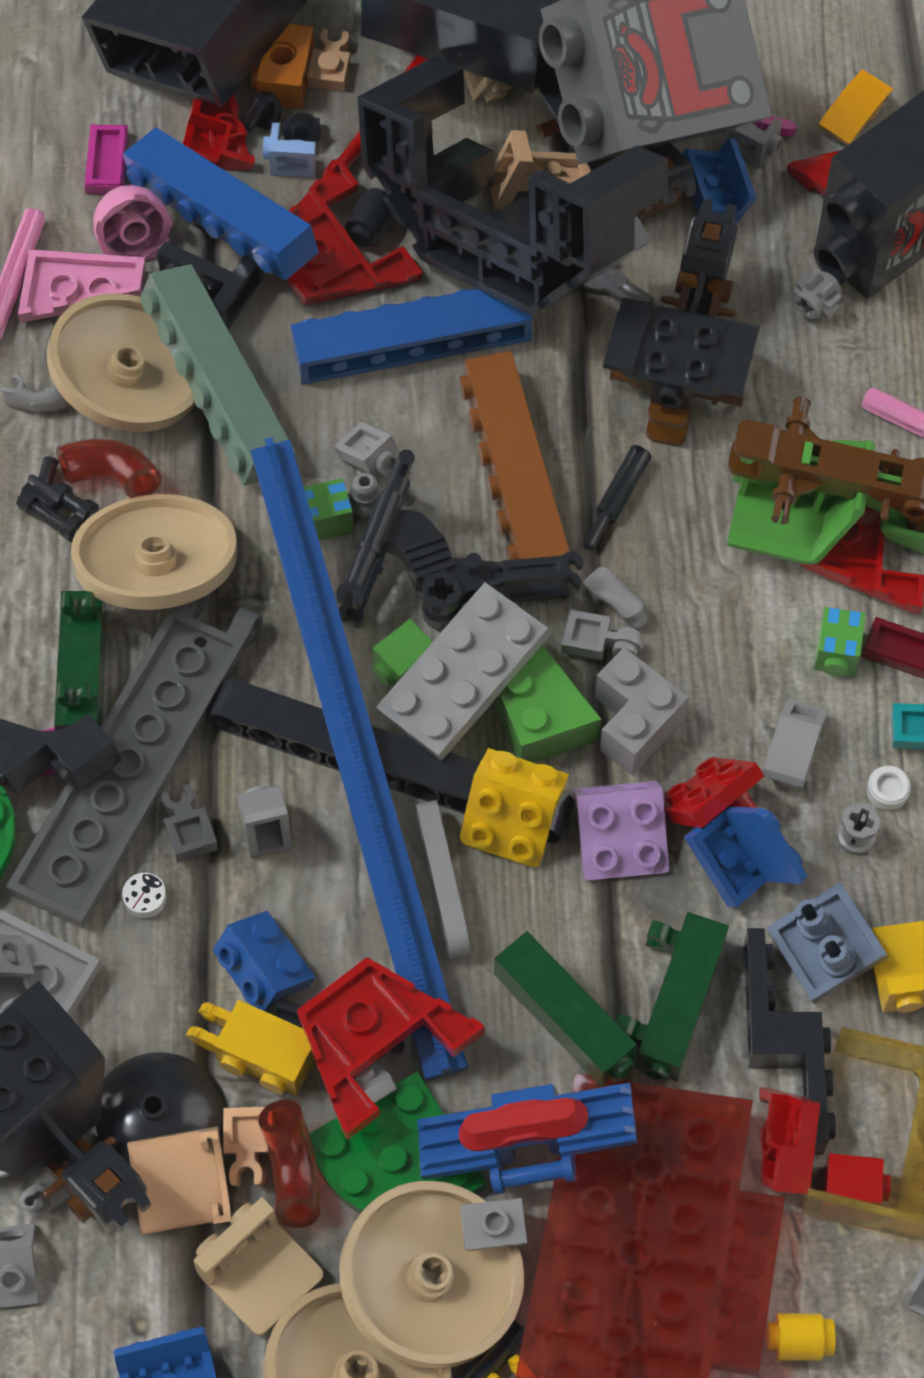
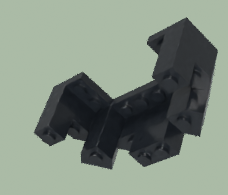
(531, 247)

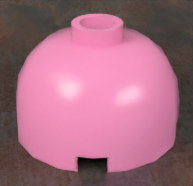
(131, 222)

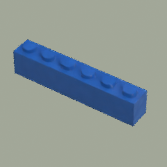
(221, 204)
(405, 334)

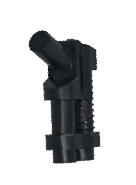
(45, 498)

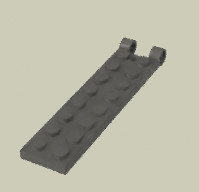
(152, 730)

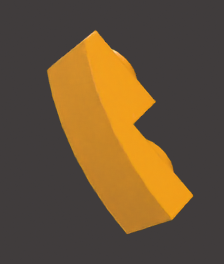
(855, 107)

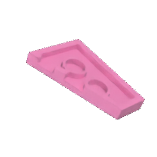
(63, 278)

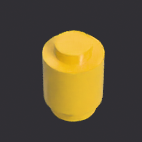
(801, 1336)

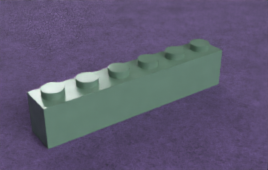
(211, 366)

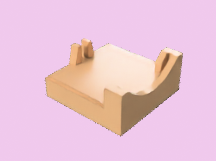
(182, 1179)

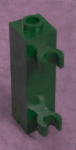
(80, 658)
(681, 996)
(565, 1010)

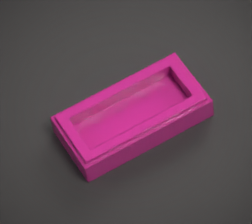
(105, 158)

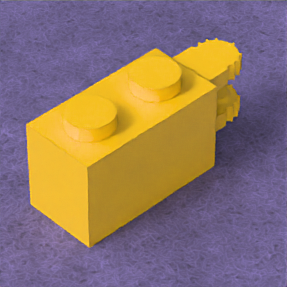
(257, 1046)

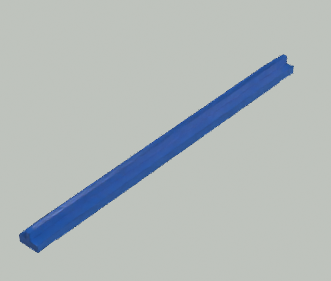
(353, 741)

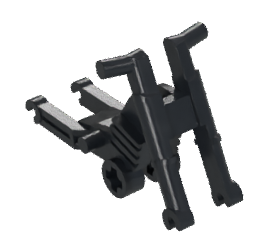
(431, 564)

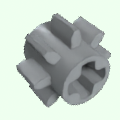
(817, 295)

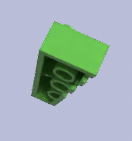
(545, 711)

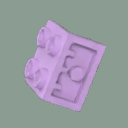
(622, 830)

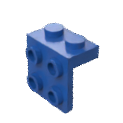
(743, 852)

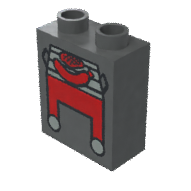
(651, 72)

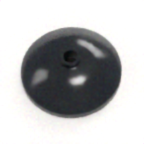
(179, 1084)

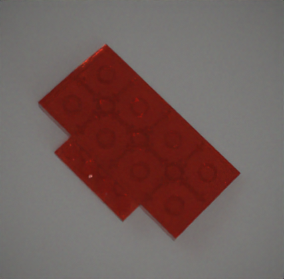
(656, 1250)

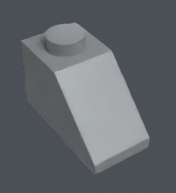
(264, 820)

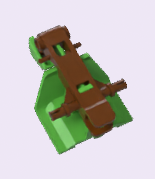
(809, 491)

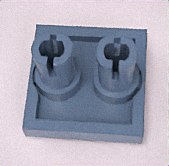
(827, 942)

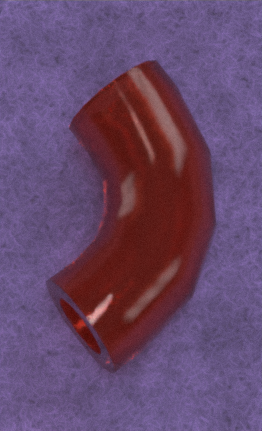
(109, 461)
(291, 1163)

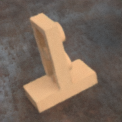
(518, 162)

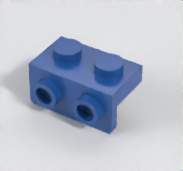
(722, 179)
(262, 960)
(170, 1356)

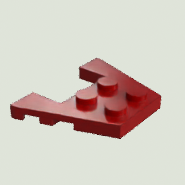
(339, 266)
(859, 561)
(364, 1019)

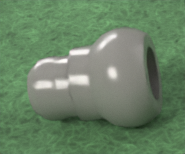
(363, 495)

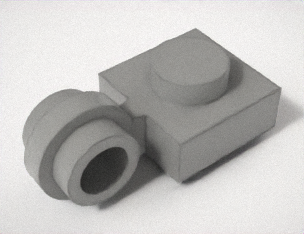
(590, 633)

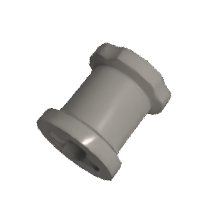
(866, 838)

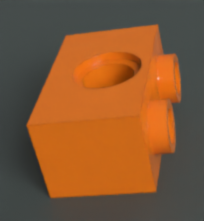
(286, 66)

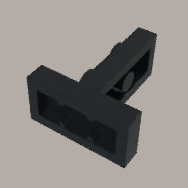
(226, 288)

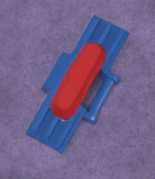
(522, 1118)

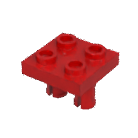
(714, 788)

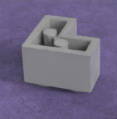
(644, 706)

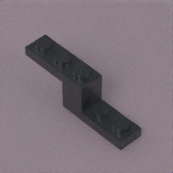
(786, 1038)

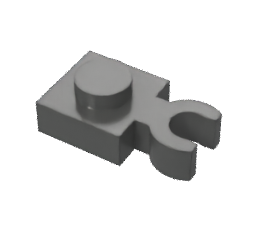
(188, 827)

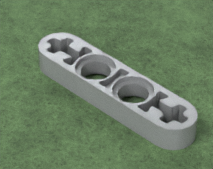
(442, 880)

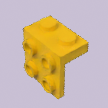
(512, 807)
(902, 974)

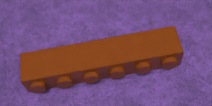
(513, 457)

